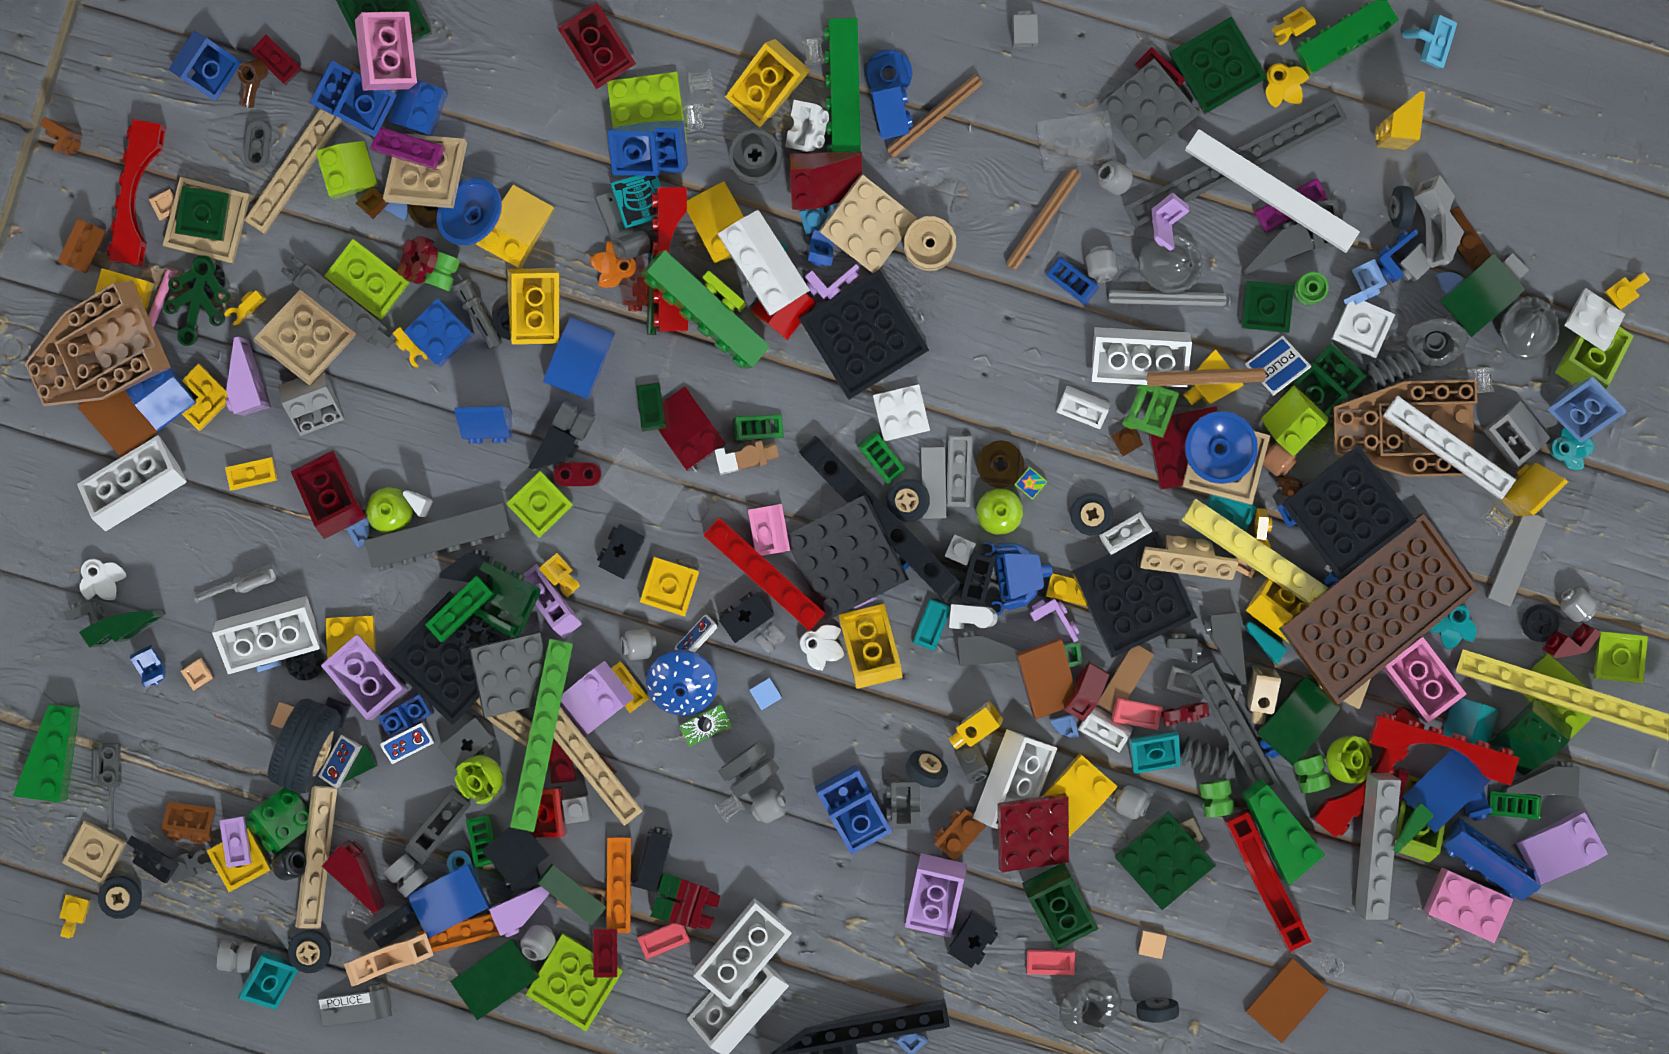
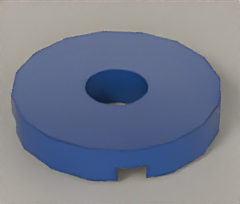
(886, 59)

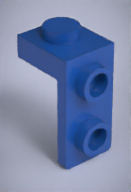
(1388, 267)

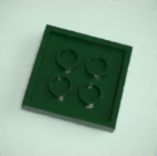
(353, 8)
(1218, 65)
(1165, 860)

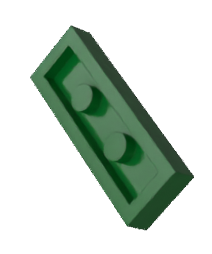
(459, 609)

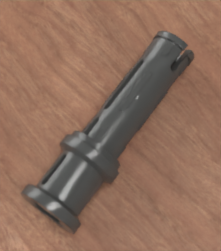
(471, 303)

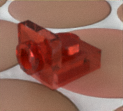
(640, 291)

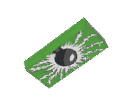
(705, 725)

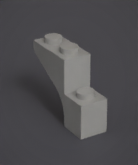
(1442, 229)

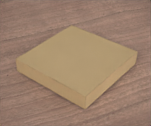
(94, 852)

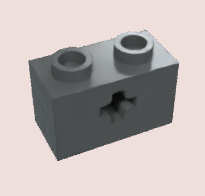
(475, 730)

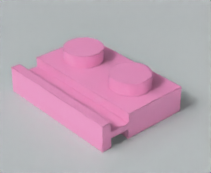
(769, 530)

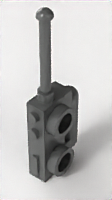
(111, 772)

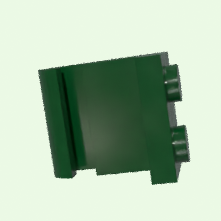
(512, 600)

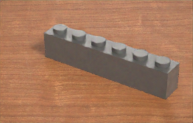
(437, 536)

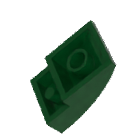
(1482, 295)
(1330, 378)
(119, 627)
(1298, 720)
(494, 979)

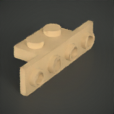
(1189, 557)

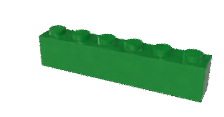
(844, 85)
(705, 310)

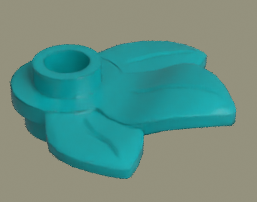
(1573, 450)
(1454, 630)

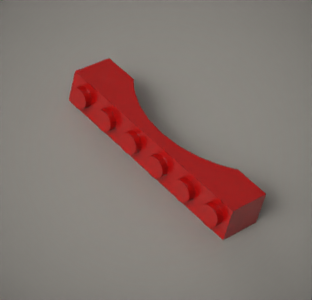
(145, 143)
(670, 208)
(764, 574)
(1491, 763)
(1339, 810)
(1266, 881)

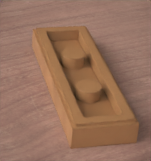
(1126, 676)

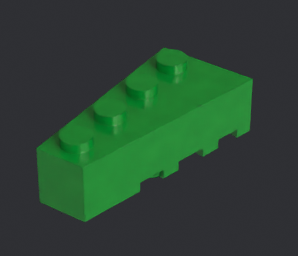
(1345, 36)
(51, 756)
(1285, 837)

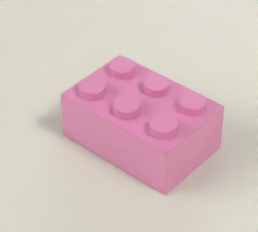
(385, 50)
(1424, 680)
(1468, 905)

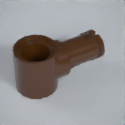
(251, 82)

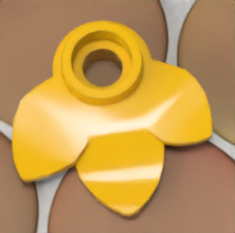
(1286, 88)

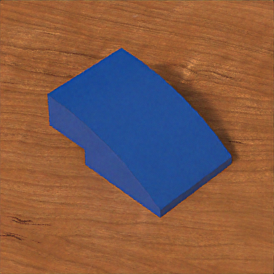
(343, 97)
(648, 148)
(579, 358)
(1446, 788)
(853, 809)
(448, 901)

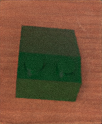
(1533, 736)
(1060, 906)

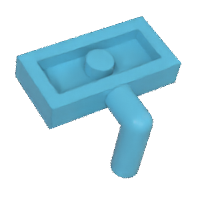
(1437, 40)

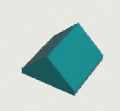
(1471, 720)
(1154, 751)
(268, 981)

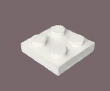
(1594, 319)
(1363, 327)
(901, 413)

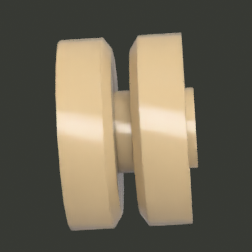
(915, 243)

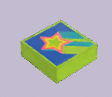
(1030, 483)

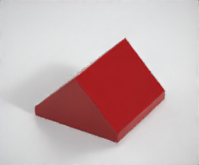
(786, 319)
(550, 815)

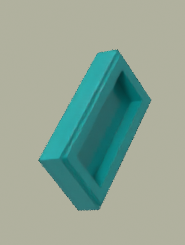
(932, 624)

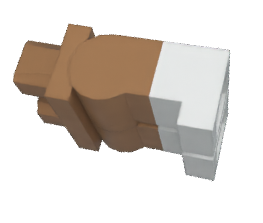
(746, 458)

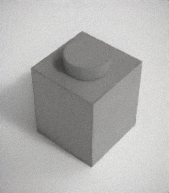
(1025, 29)
(1414, 263)
(959, 549)
(577, 809)

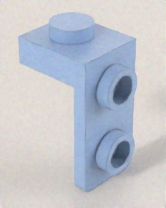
(1369, 279)

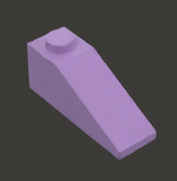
(552, 604)
(516, 910)

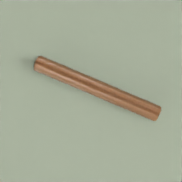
(934, 115)
(1043, 219)
(1205, 377)

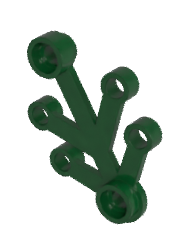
(197, 297)

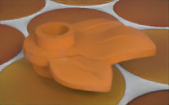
(610, 268)

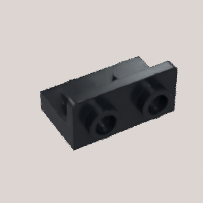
(152, 860)
(392, 925)

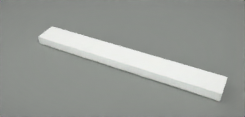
(1272, 191)

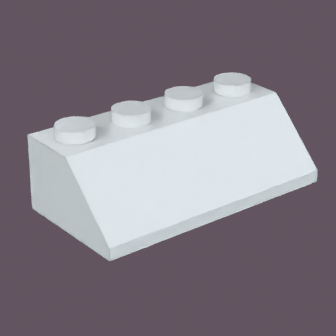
(763, 262)
(1131, 353)
(131, 483)
(266, 635)
(1015, 775)
(741, 952)
(726, 1025)

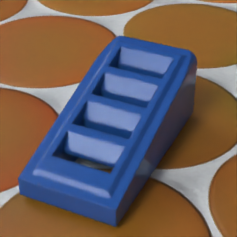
(1090, 291)

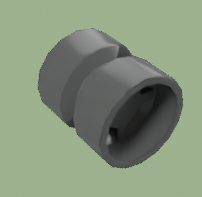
(576, 421)

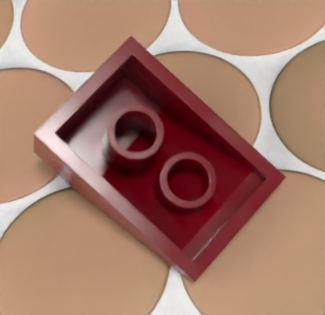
(596, 44)
(822, 178)
(689, 430)
(328, 495)
(354, 872)

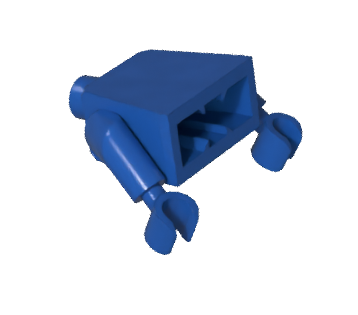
(1018, 574)

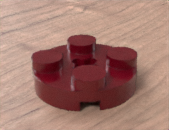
(417, 259)
(1186, 713)

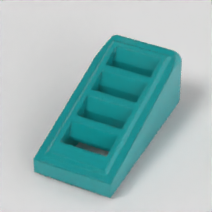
(1270, 646)

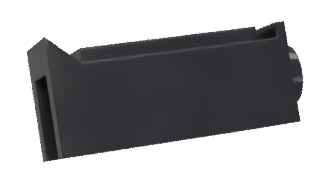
(653, 859)

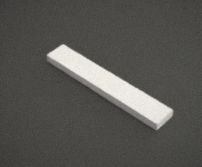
(1449, 447)

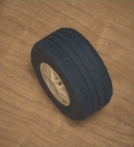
(304, 745)

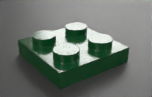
(202, 213)
(1267, 307)

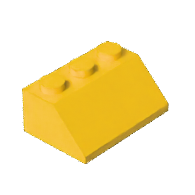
(1403, 126)
(1274, 606)

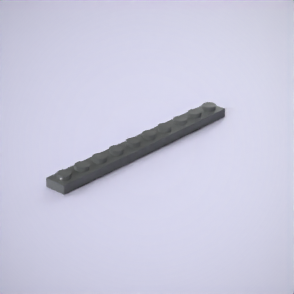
(1256, 152)

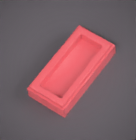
(1137, 713)
(663, 939)
(1051, 962)

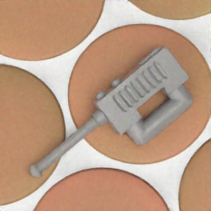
(246, 582)

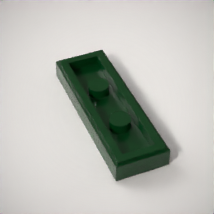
(571, 894)

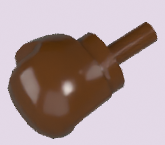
(1288, 485)

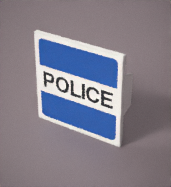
(1281, 364)

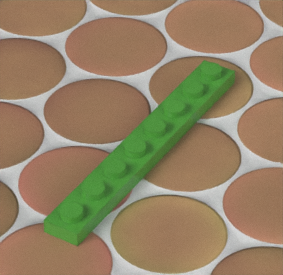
(541, 735)

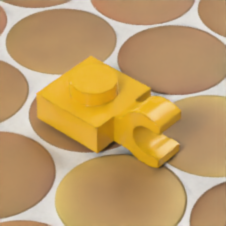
(1295, 23)
(1625, 292)
(249, 304)
(406, 343)
(1262, 525)
(557, 572)
(74, 911)

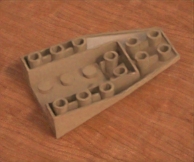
(97, 349)
(1391, 448)

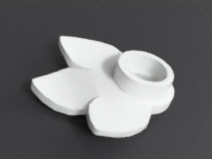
(103, 582)
(825, 646)

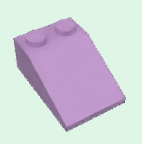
(244, 384)
(364, 677)
(594, 698)
(1562, 847)
(936, 895)

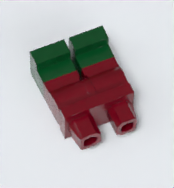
(691, 905)

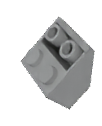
(311, 405)
(1516, 434)

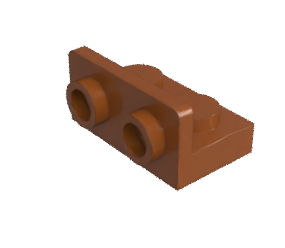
(68, 140)
(82, 246)
(188, 822)
(959, 833)

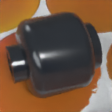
(289, 864)

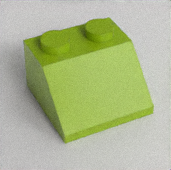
(346, 169)
(1294, 420)

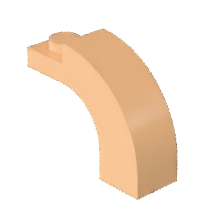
(388, 958)

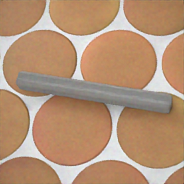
(1161, 298)

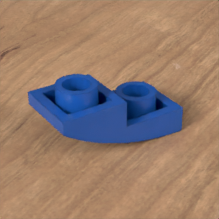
(405, 715)

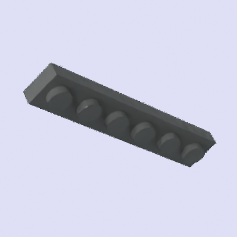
(1234, 725)

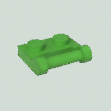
(1158, 411)

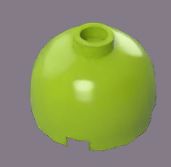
(389, 510)
(999, 511)
(1349, 759)
(479, 778)

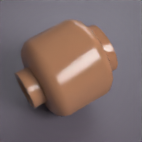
(1278, 459)

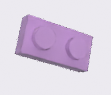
(235, 841)

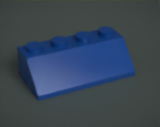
(1491, 860)

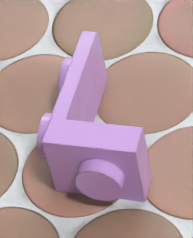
(1165, 215)
(816, 286)
(1041, 609)

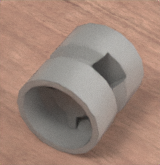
(405, 875)
(236, 956)

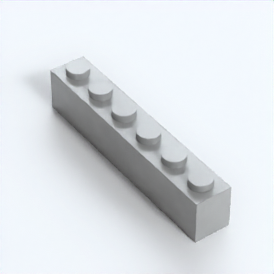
(1377, 846)

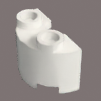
(808, 126)

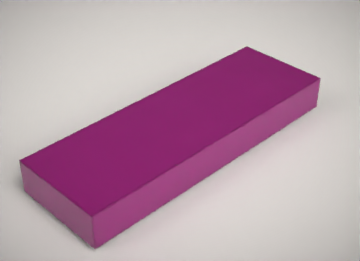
(407, 148)
(1271, 217)

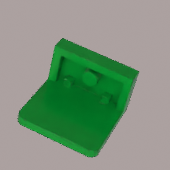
(279, 820)

